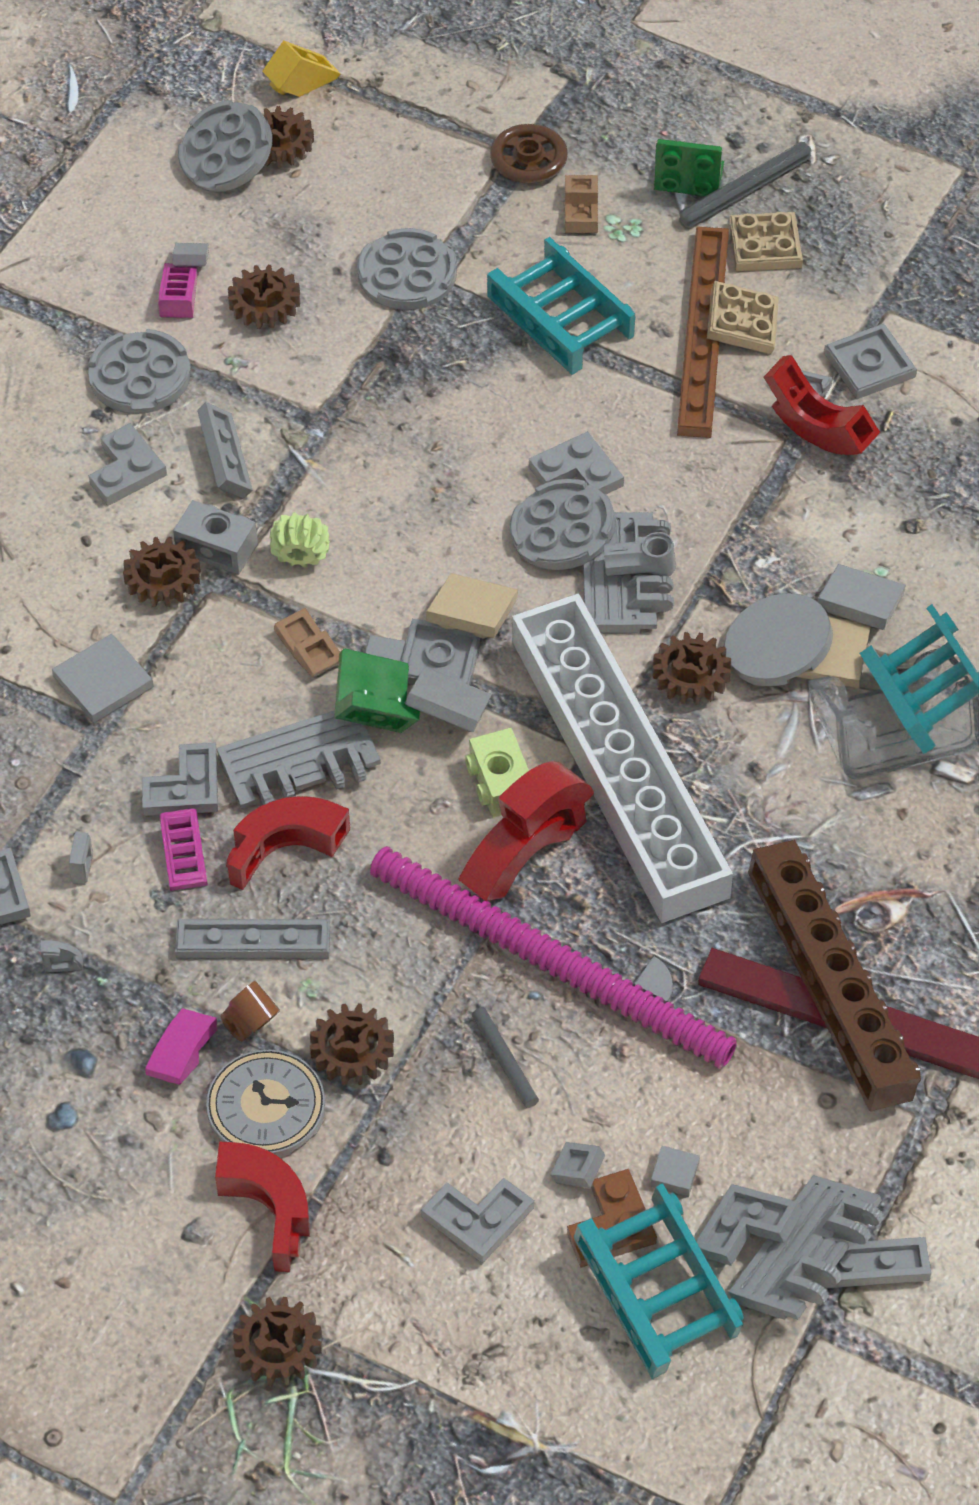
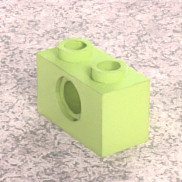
(490, 755)

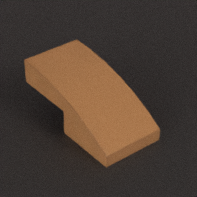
(581, 203)
(307, 643)

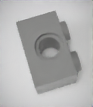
(217, 536)

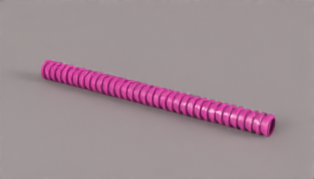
(553, 957)

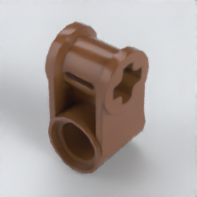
(248, 1011)

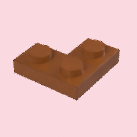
(617, 1201)

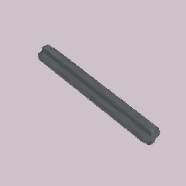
(745, 184)

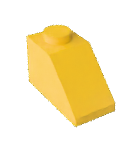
(298, 70)

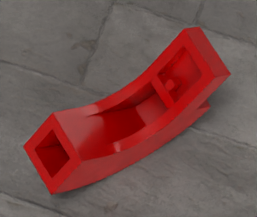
(814, 418)
(542, 794)
(285, 823)
(506, 851)
(265, 1177)

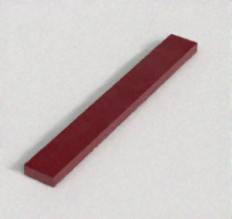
(789, 996)

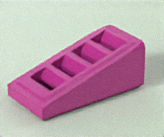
(182, 305)
(178, 827)

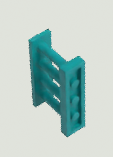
(547, 329)
(897, 685)
(637, 1313)

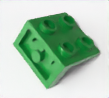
(688, 167)
(373, 692)

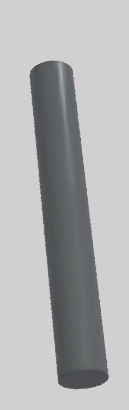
(505, 1057)

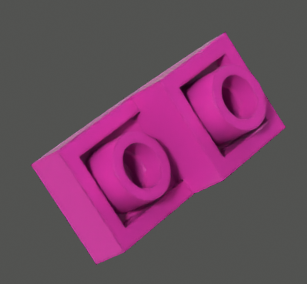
(179, 1046)

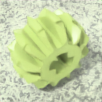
(299, 539)

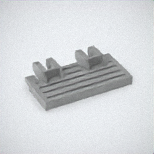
(627, 600)
(296, 755)
(785, 1271)

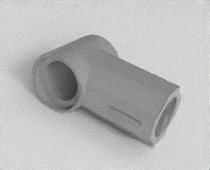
(651, 556)

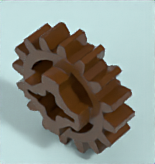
(290, 136)
(264, 296)
(161, 571)
(691, 668)
(351, 1046)
(271, 1356)

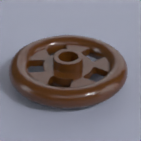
(528, 153)

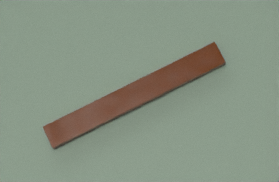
(701, 353)

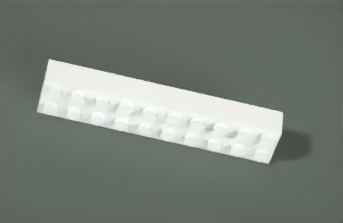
(621, 759)

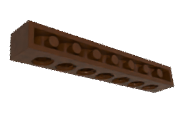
(834, 976)

